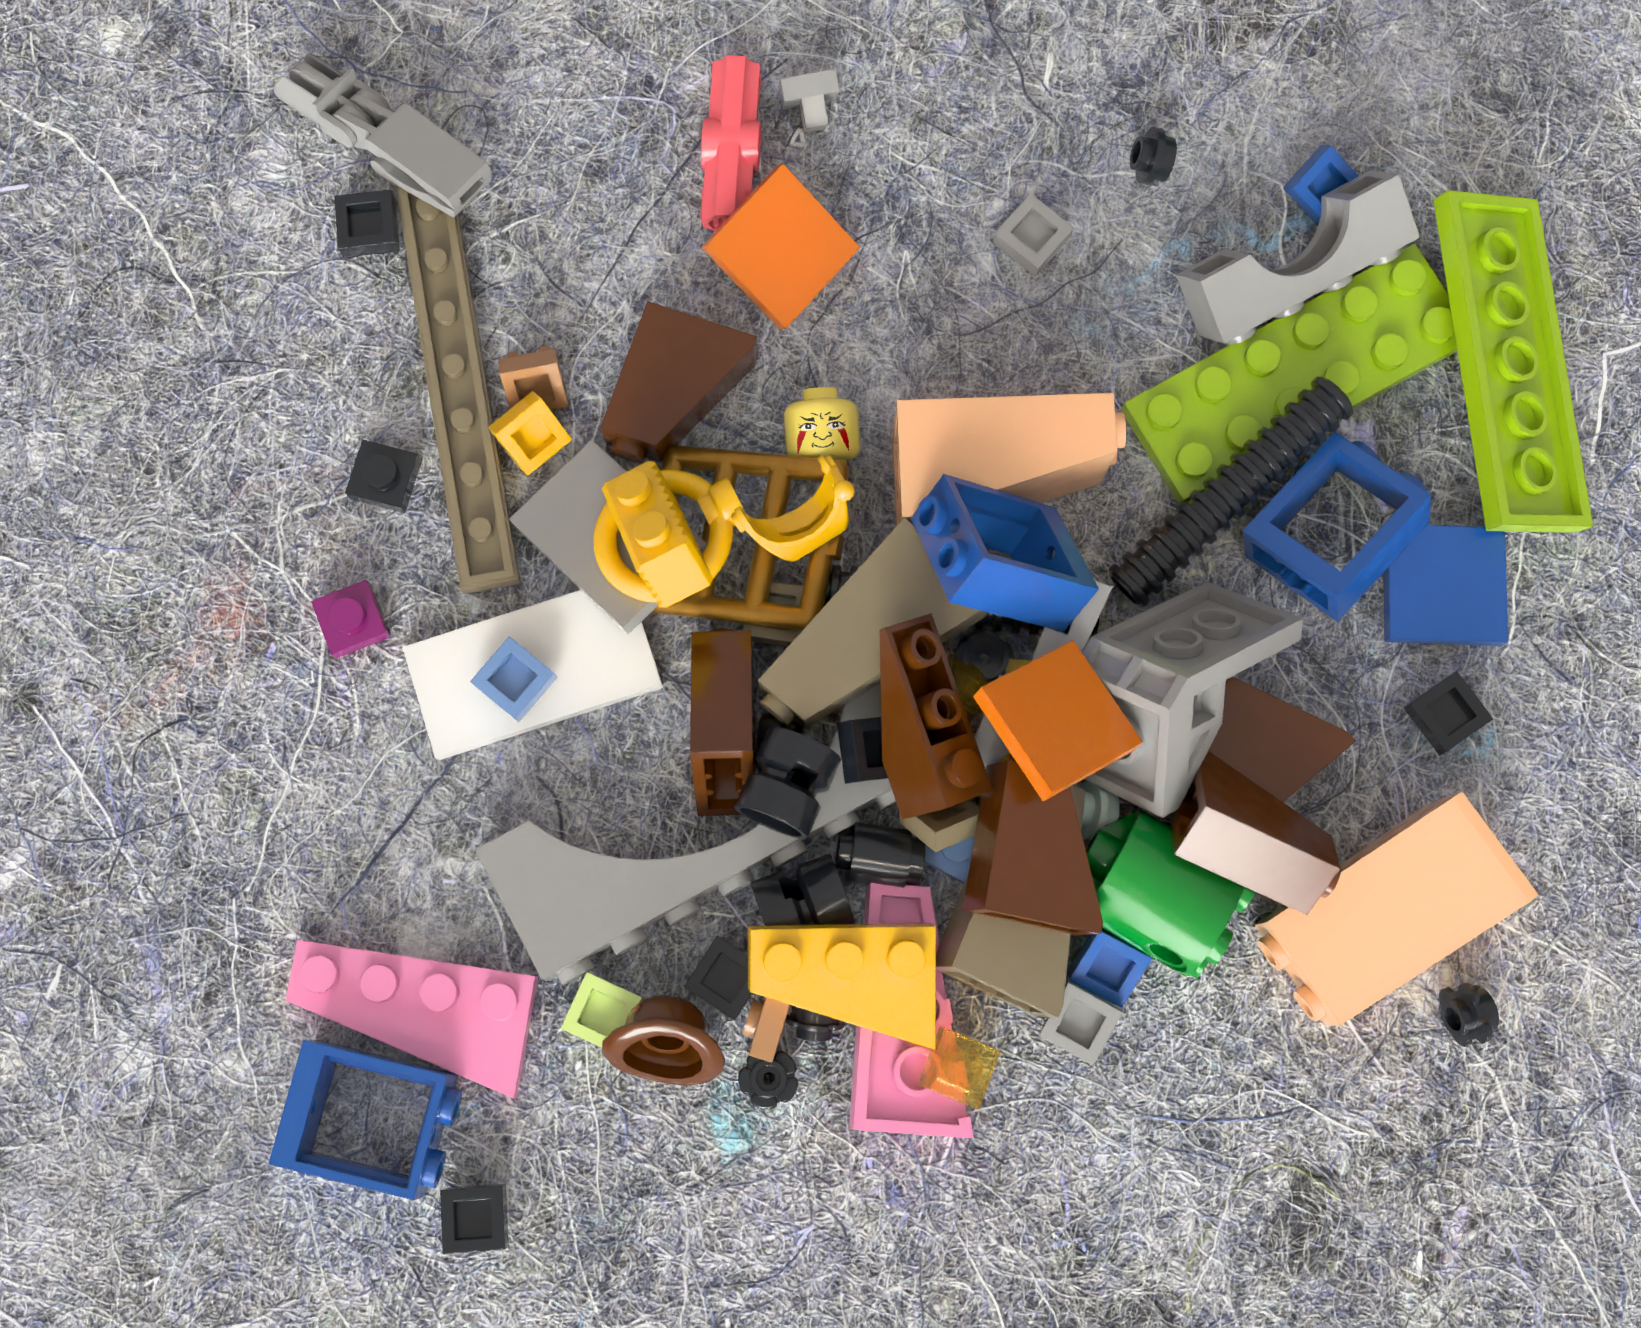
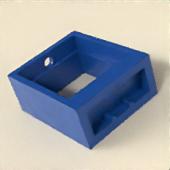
(966, 518)
(1305, 571)
(307, 1102)

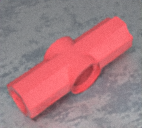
(730, 138)

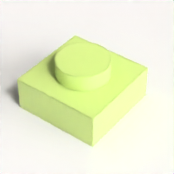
(598, 1009)

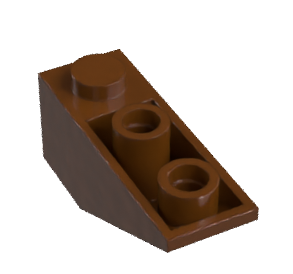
(924, 724)

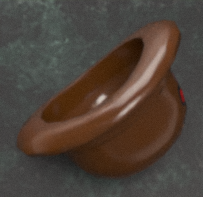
(665, 1043)

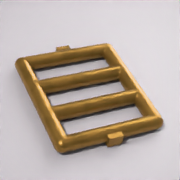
(755, 606)

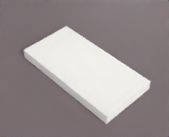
(568, 634)

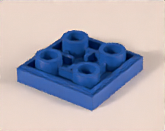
(1448, 588)

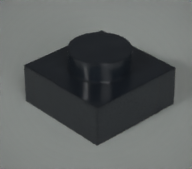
(366, 223)
(383, 476)
(1448, 713)
(861, 750)
(722, 978)
(474, 1219)

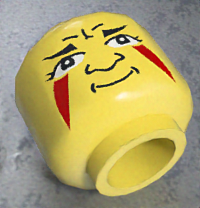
(822, 426)

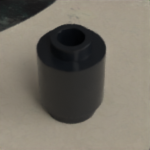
(880, 855)

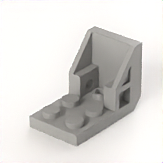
(1171, 680)

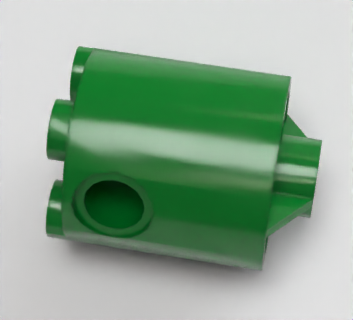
(1159, 898)

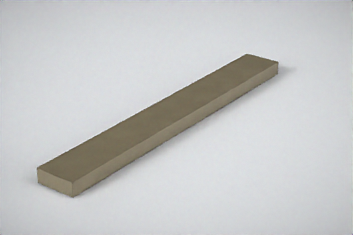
(459, 396)

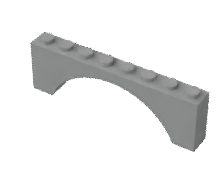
(584, 902)

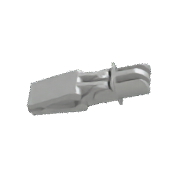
(405, 142)

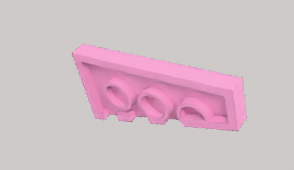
(432, 1009)
(889, 1068)

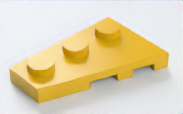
(852, 973)

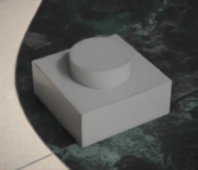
(1033, 234)
(1082, 1024)

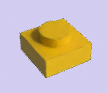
(530, 433)

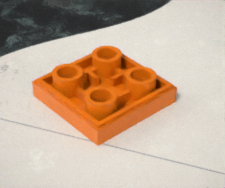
(781, 247)
(1057, 720)

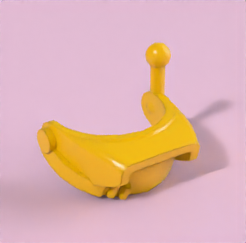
(807, 526)

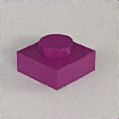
(350, 619)

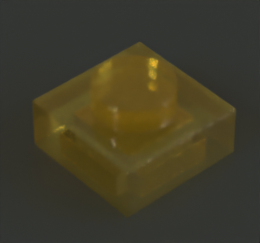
(959, 1068)

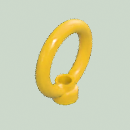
(717, 505)

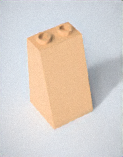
(1008, 443)
(1396, 910)

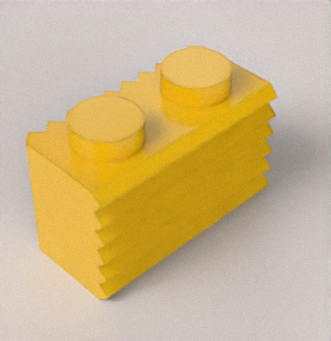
(656, 534)

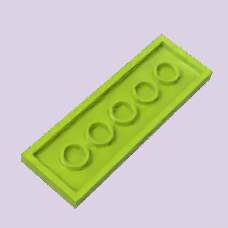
(1359, 337)
(1512, 364)

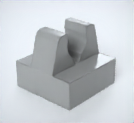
(810, 94)

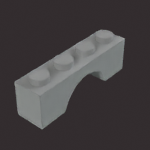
(1358, 227)

